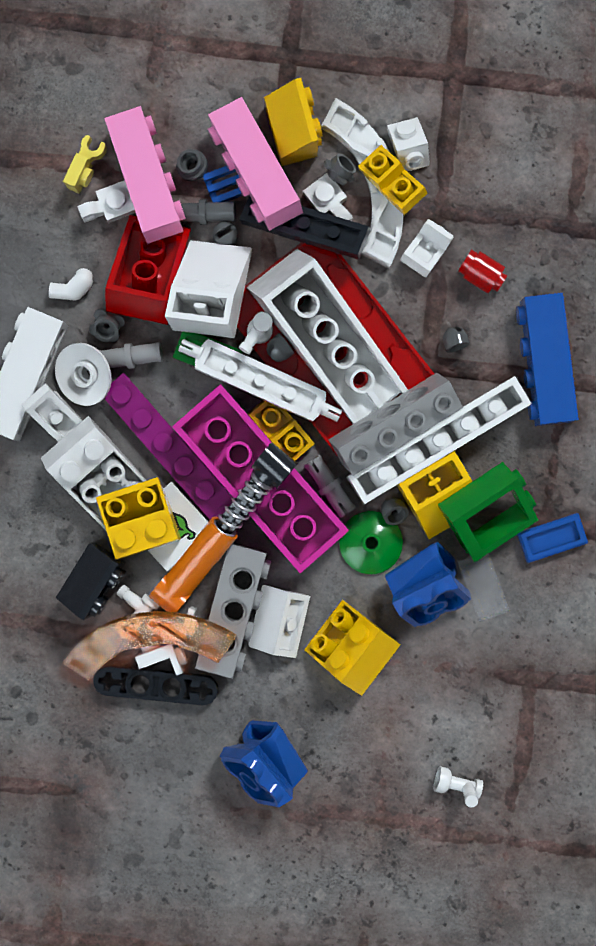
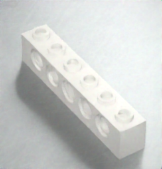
(440, 440)

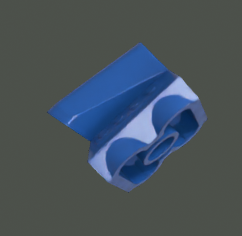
(427, 586)
(265, 763)

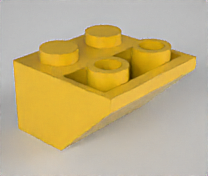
(292, 122)
(432, 486)
(138, 518)
(352, 647)

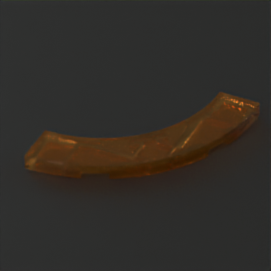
(147, 630)

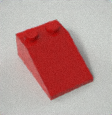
(144, 273)

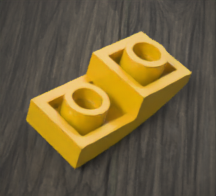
(392, 179)
(281, 429)

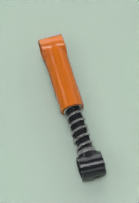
(220, 532)

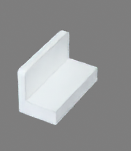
(279, 622)

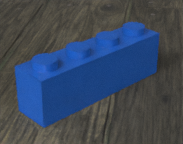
(548, 359)

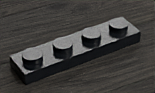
(317, 230)

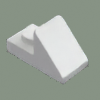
(51, 412)

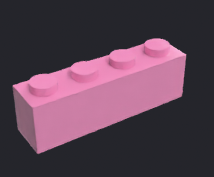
(255, 164)
(143, 174)

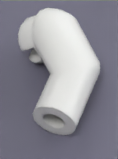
(75, 288)

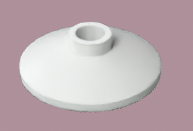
(73, 376)

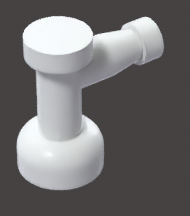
(258, 331)
(142, 604)
(471, 789)

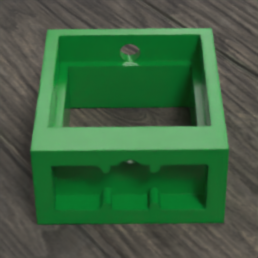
(480, 495)

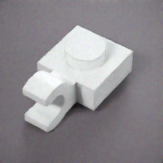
(327, 197)
(113, 203)

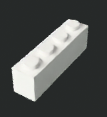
(26, 367)

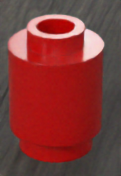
(483, 271)

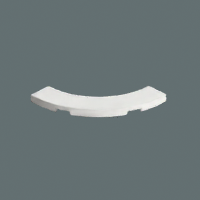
(361, 141)

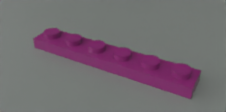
(168, 447)

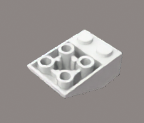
(208, 289)
(90, 466)

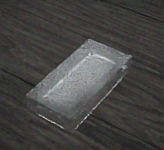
(483, 587)

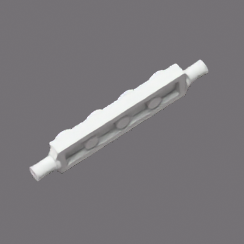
(260, 380)

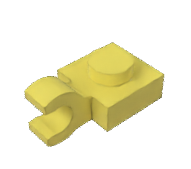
(80, 170)

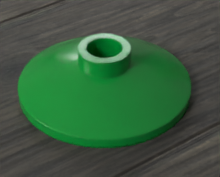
(370, 560)

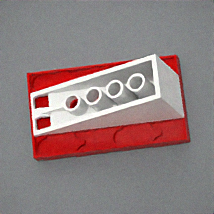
(336, 332)

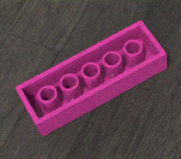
(229, 446)

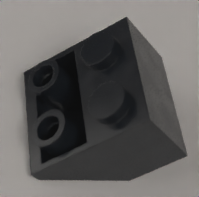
(90, 581)

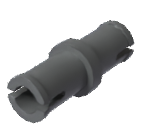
(209, 211)

